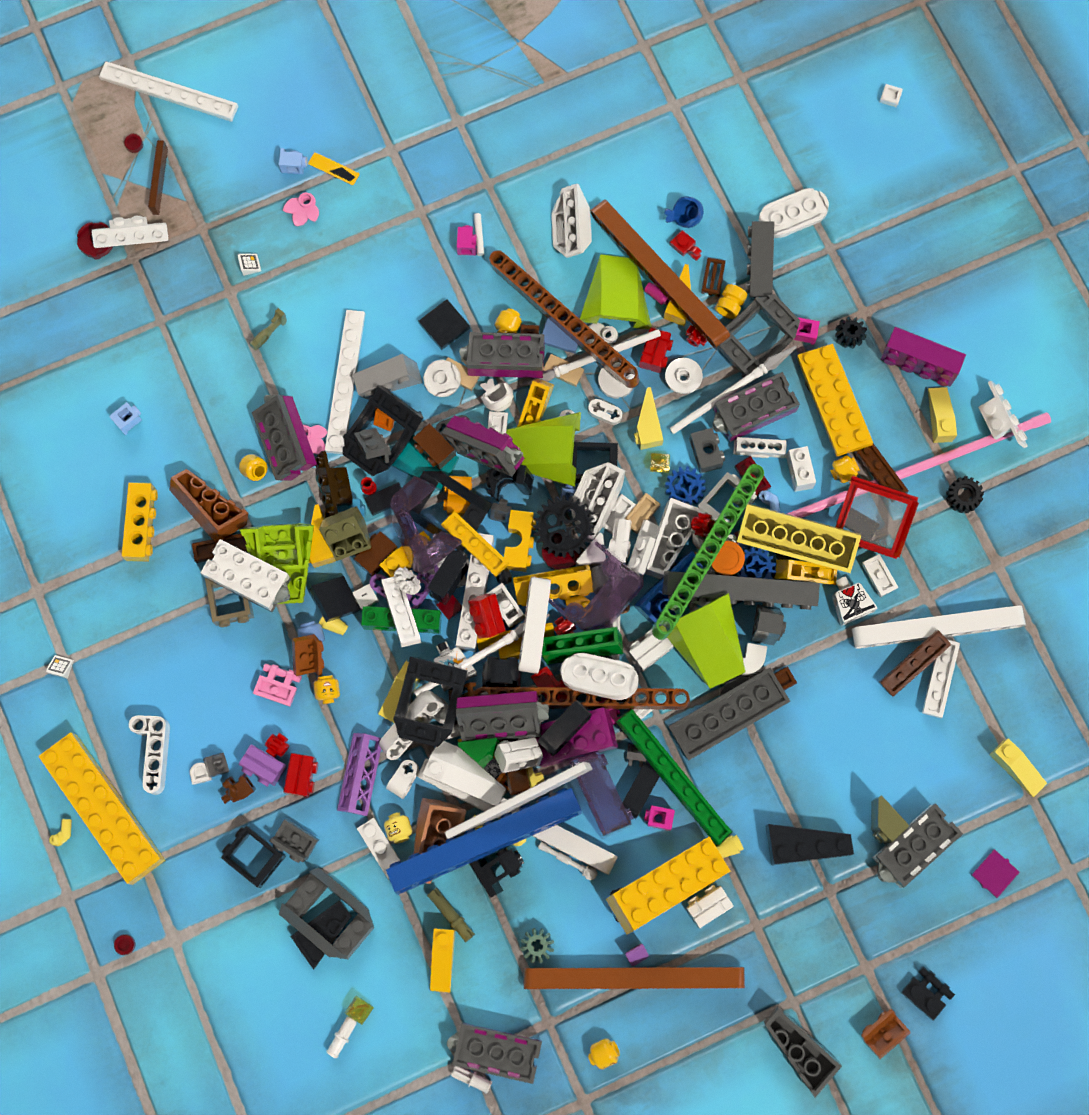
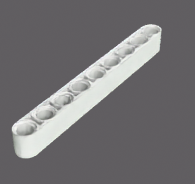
(948, 625)

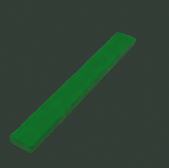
(674, 777)

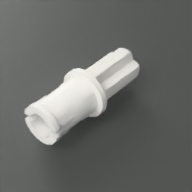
(341, 1037)
(471, 1079)

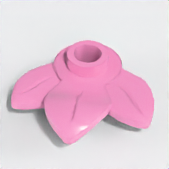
(301, 211)
(315, 437)

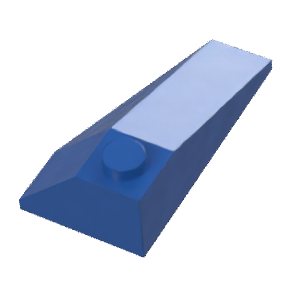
(653, 601)

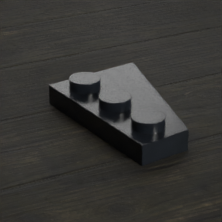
(328, 925)

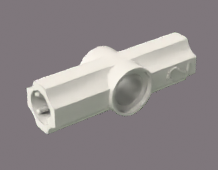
(620, 540)

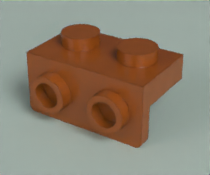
(307, 655)
(884, 1033)

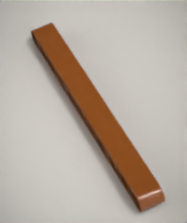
(660, 274)
(567, 325)
(591, 703)
(634, 978)

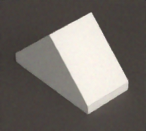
(592, 555)

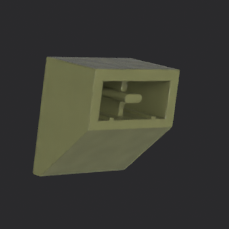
(346, 533)

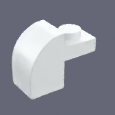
(754, 658)

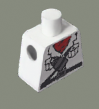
(852, 602)

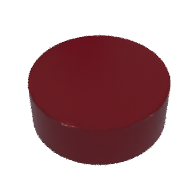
(133, 143)
(124, 944)

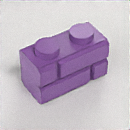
(262, 765)

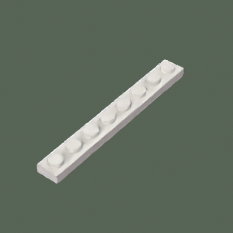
(344, 381)

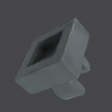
(500, 512)
(634, 754)
(216, 765)

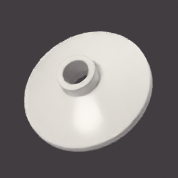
(687, 368)

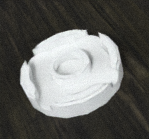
(442, 378)
(611, 385)

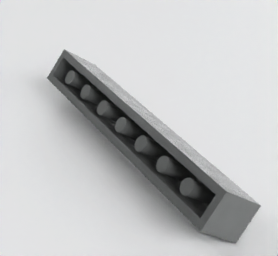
(748, 590)

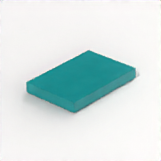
(414, 463)

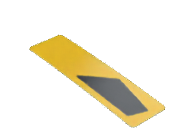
(333, 168)

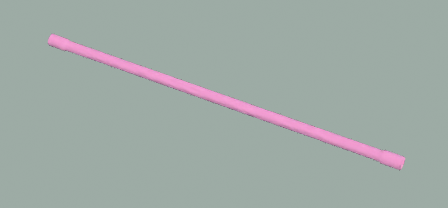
(1034, 422)

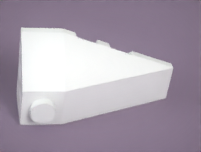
(459, 771)

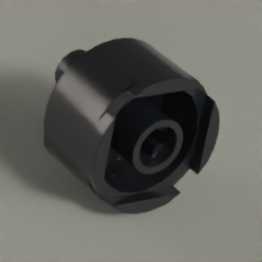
(501, 672)

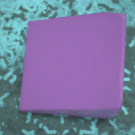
(636, 955)

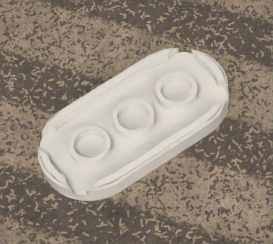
(796, 211)
(599, 676)

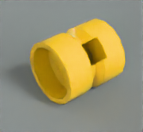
(730, 303)

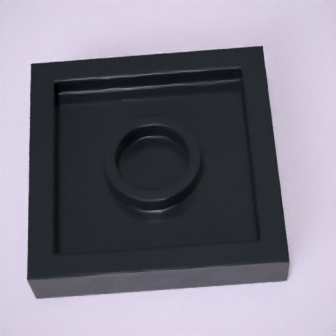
(444, 324)
(334, 599)

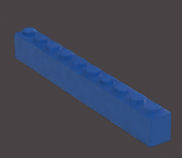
(483, 841)

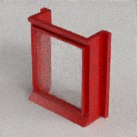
(879, 515)

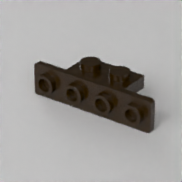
(334, 485)

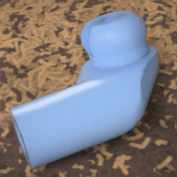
(770, 499)

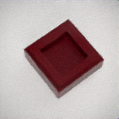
(451, 608)

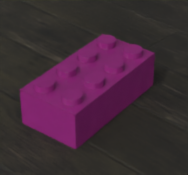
(923, 357)
(592, 737)

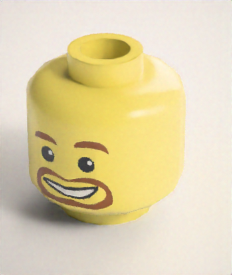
(398, 828)

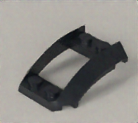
(398, 411)
(474, 514)
(436, 673)

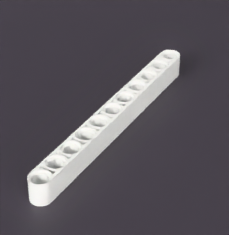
(554, 836)

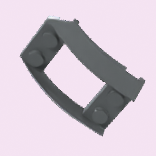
(778, 313)
(307, 895)

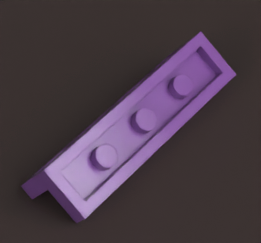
(351, 789)

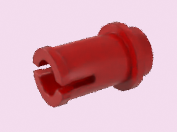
(371, 489)

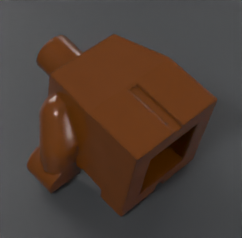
(237, 790)

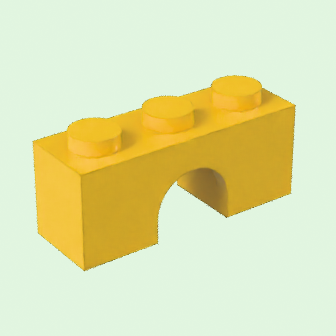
(521, 524)

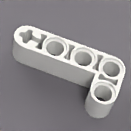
(423, 709)
(152, 755)

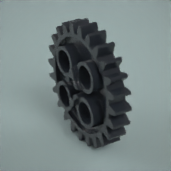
(568, 543)

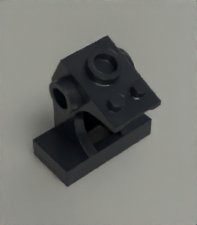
(522, 478)
(511, 864)

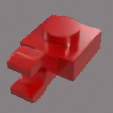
(685, 244)

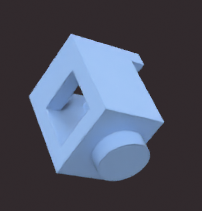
(292, 162)
(120, 415)

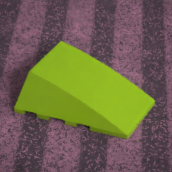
(616, 293)
(549, 447)
(286, 549)
(710, 642)

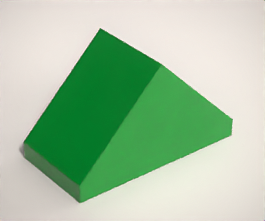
(480, 750)

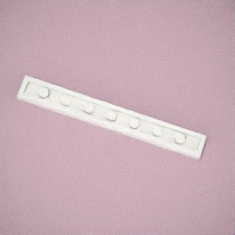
(168, 91)
(520, 799)

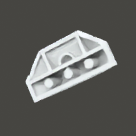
(571, 222)
(599, 490)

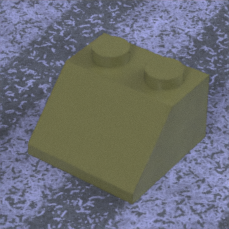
(886, 821)

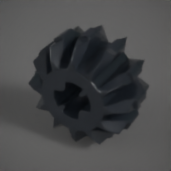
(847, 338)

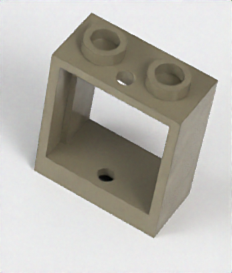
(225, 620)

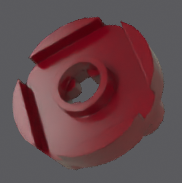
(86, 244)
(558, 563)

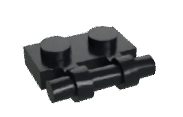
(923, 998)

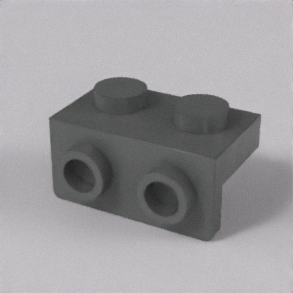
(372, 444)
(294, 841)

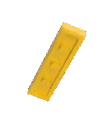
(475, 544)

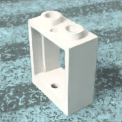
(732, 480)

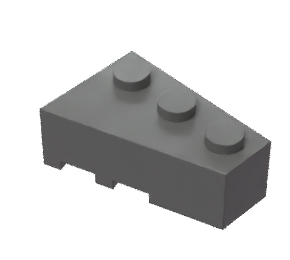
(768, 625)

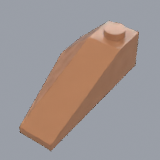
(433, 821)

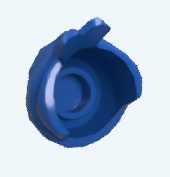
(686, 212)

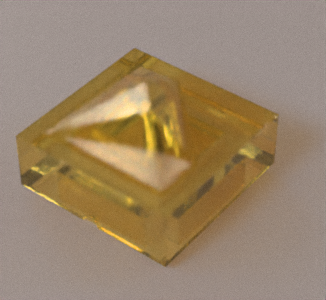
(660, 462)
(359, 1010)

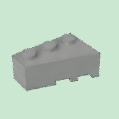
(392, 374)

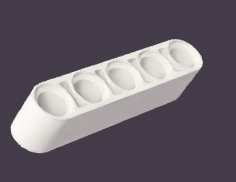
(534, 625)

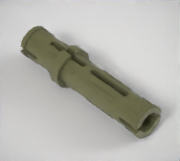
(451, 915)

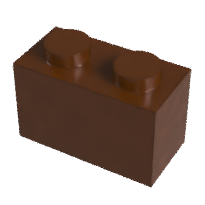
(433, 446)
(372, 558)

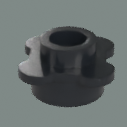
(504, 577)

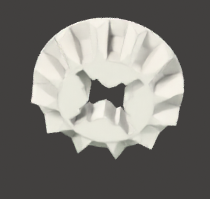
(411, 586)

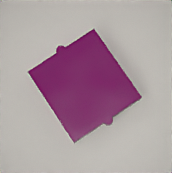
(995, 873)

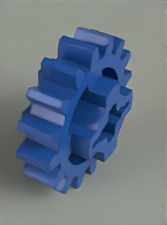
(693, 484)
(754, 560)

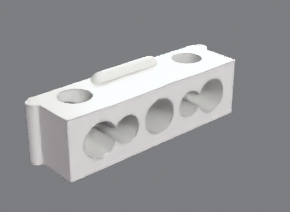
(756, 452)

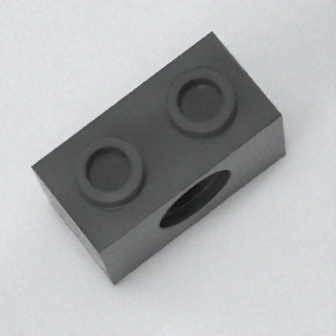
(705, 461)

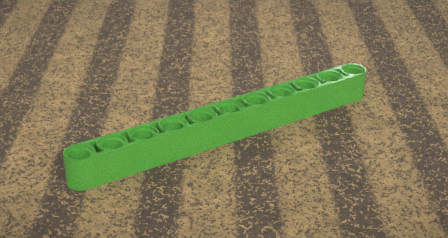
(703, 556)

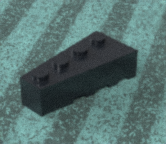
(802, 844)

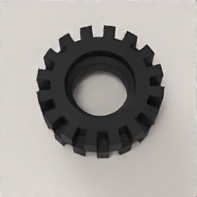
(972, 486)

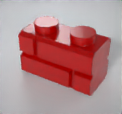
(654, 352)
(486, 615)
(300, 775)

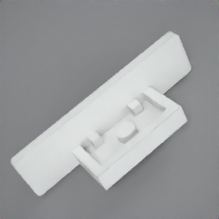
(128, 232)
(999, 418)
(643, 547)

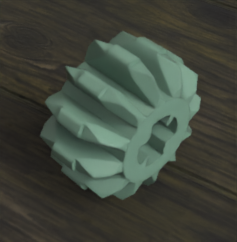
(543, 942)

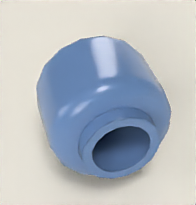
(311, 628)

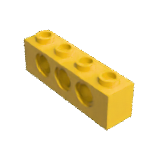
(136, 493)
(562, 577)

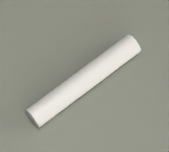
(478, 231)

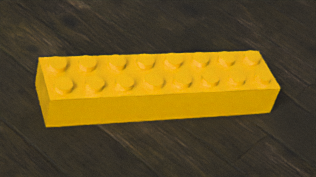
(101, 808)

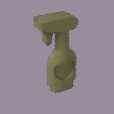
(263, 336)

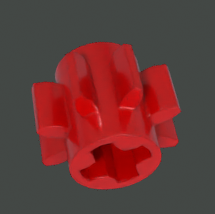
(694, 337)
(702, 524)
(564, 626)
(277, 745)

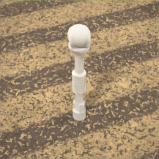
(589, 872)

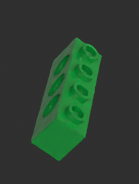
(381, 619)
(593, 642)

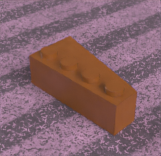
(206, 505)

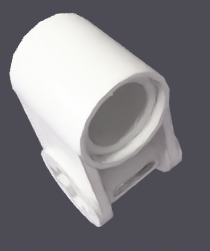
(402, 782)

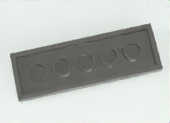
(729, 714)

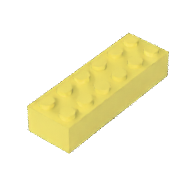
(799, 538)

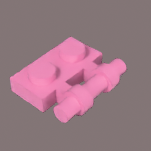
(274, 690)

